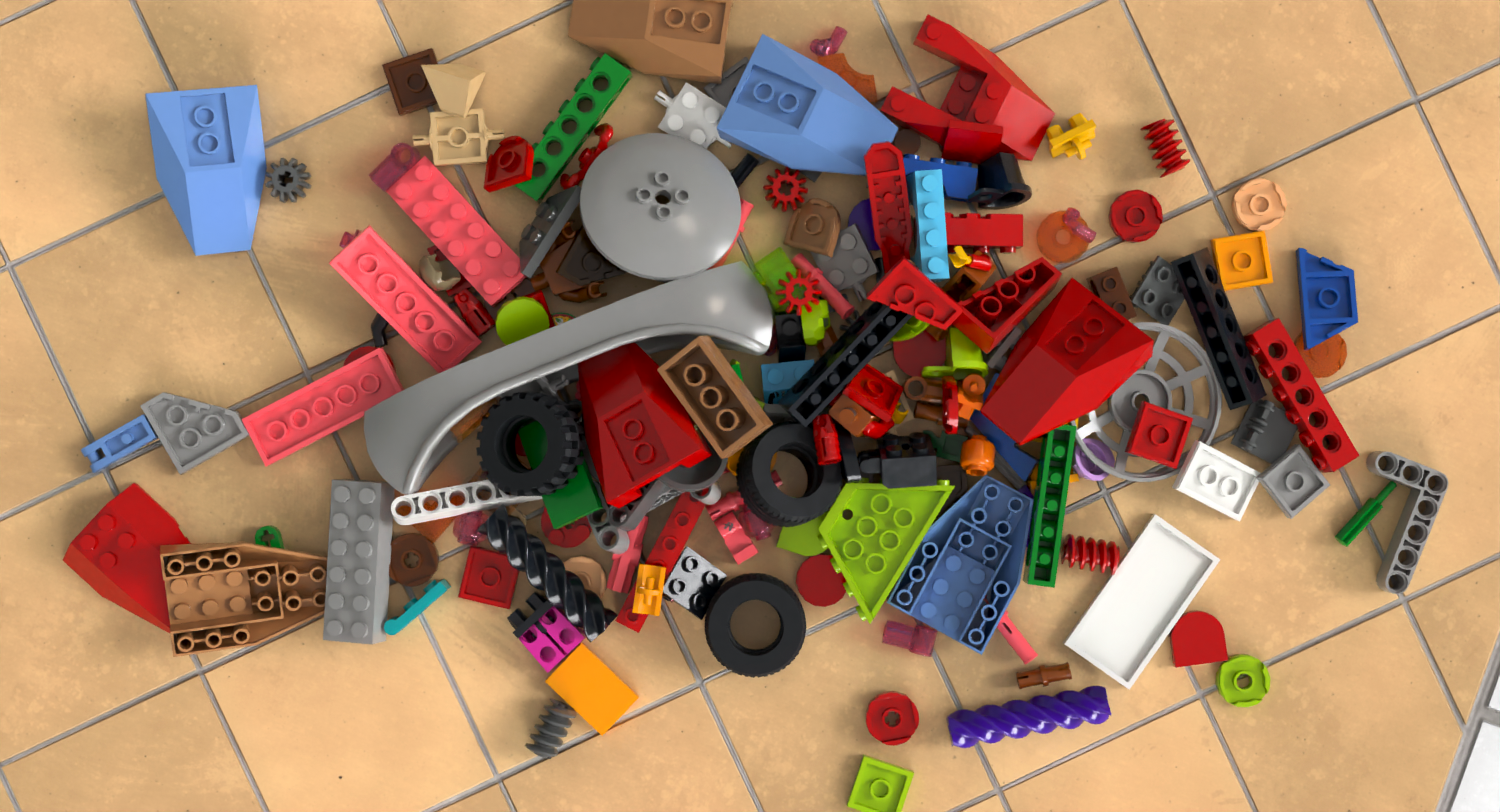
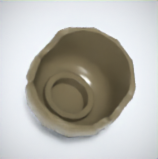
(438, 275)

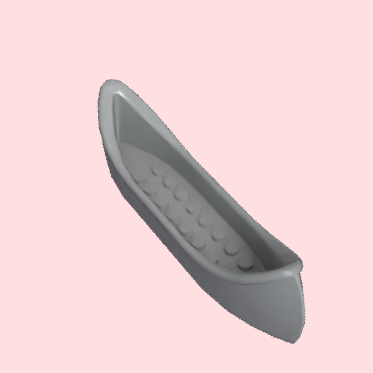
(412, 428)

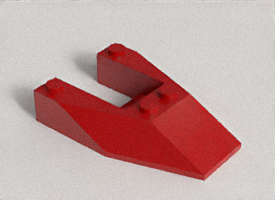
(981, 93)

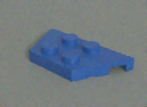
(1325, 298)

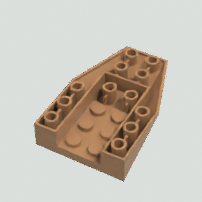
(657, 35)
(238, 593)

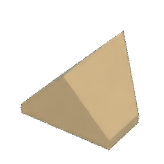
(454, 86)

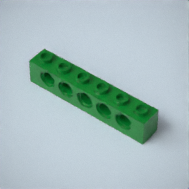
(586, 122)
(1049, 506)

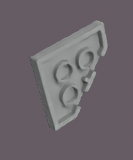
(192, 428)

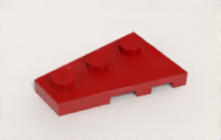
(914, 293)

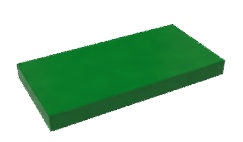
(575, 499)

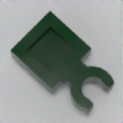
(947, 445)

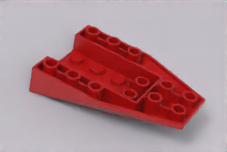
(1065, 365)
(634, 423)

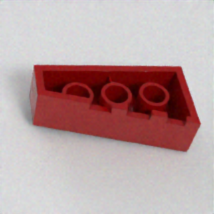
(1000, 308)

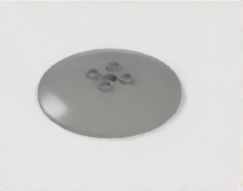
(654, 237)

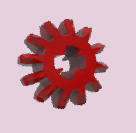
(794, 191)
(790, 289)

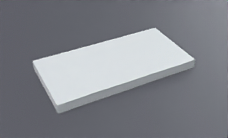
(1141, 601)

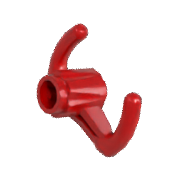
(587, 157)

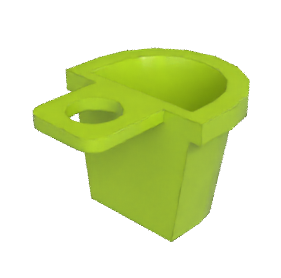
(961, 358)

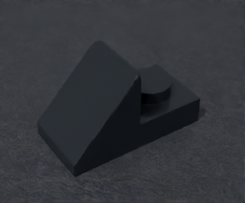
(789, 337)

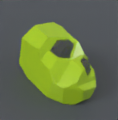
(815, 322)

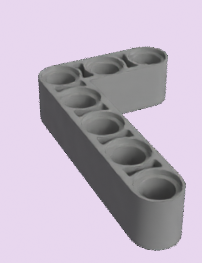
(1410, 516)

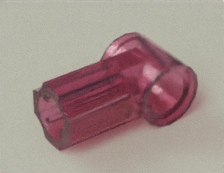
(392, 167)
(915, 638)

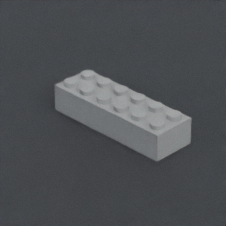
(358, 561)

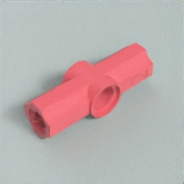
(625, 563)

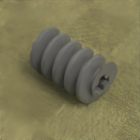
(552, 729)

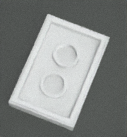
(1217, 480)

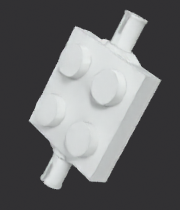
(692, 116)

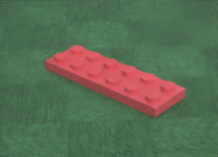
(458, 231)
(405, 300)
(322, 406)

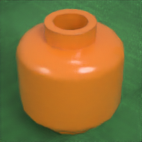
(977, 455)

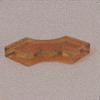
(862, 83)

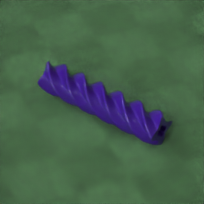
(1020, 717)

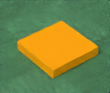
(1242, 260)

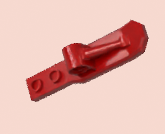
(888, 202)

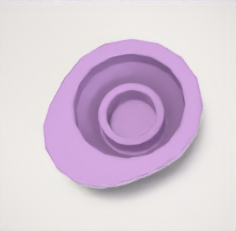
(1085, 467)

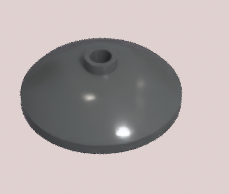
(698, 476)

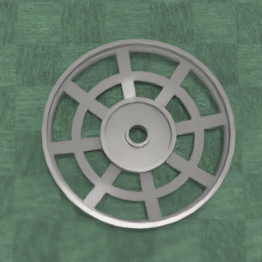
(1157, 392)

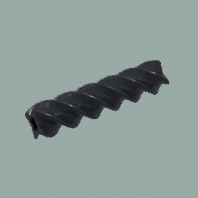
(547, 573)

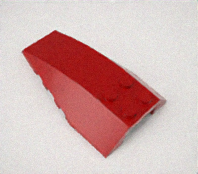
(122, 554)

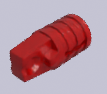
(473, 312)
(826, 440)

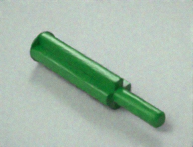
(1363, 516)

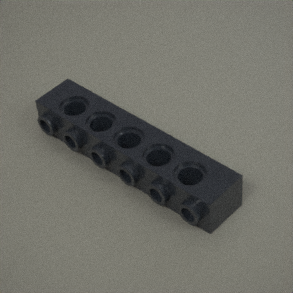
(1218, 329)
(842, 362)

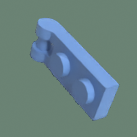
(120, 443)

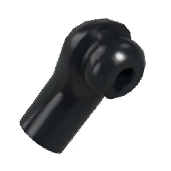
(378, 331)

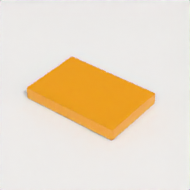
(592, 689)

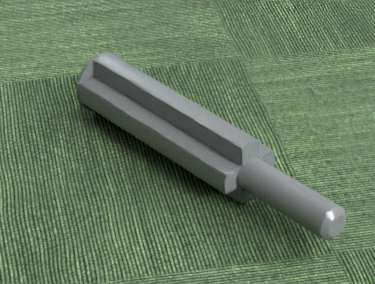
(1001, 464)

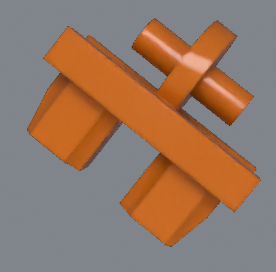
(970, 394)

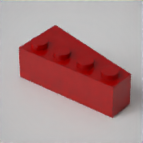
(982, 233)

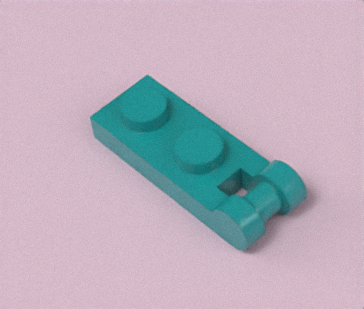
(416, 607)

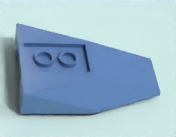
(801, 114)
(210, 163)
(962, 558)

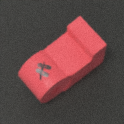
(735, 539)

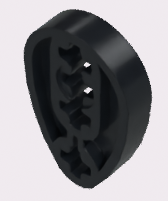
(849, 461)

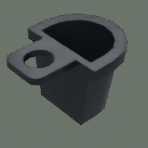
(1000, 183)

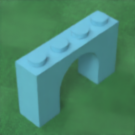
(927, 198)

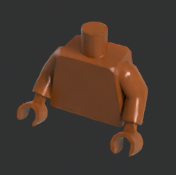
(560, 285)

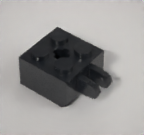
(901, 460)

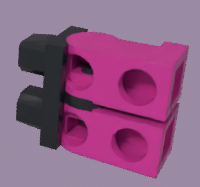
(545, 631)

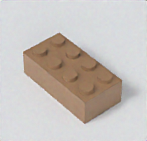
(714, 396)

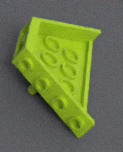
(879, 537)

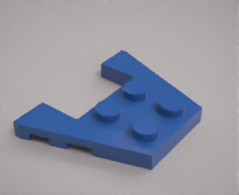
(1018, 459)

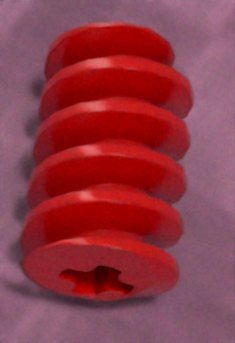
(1165, 146)
(1090, 553)

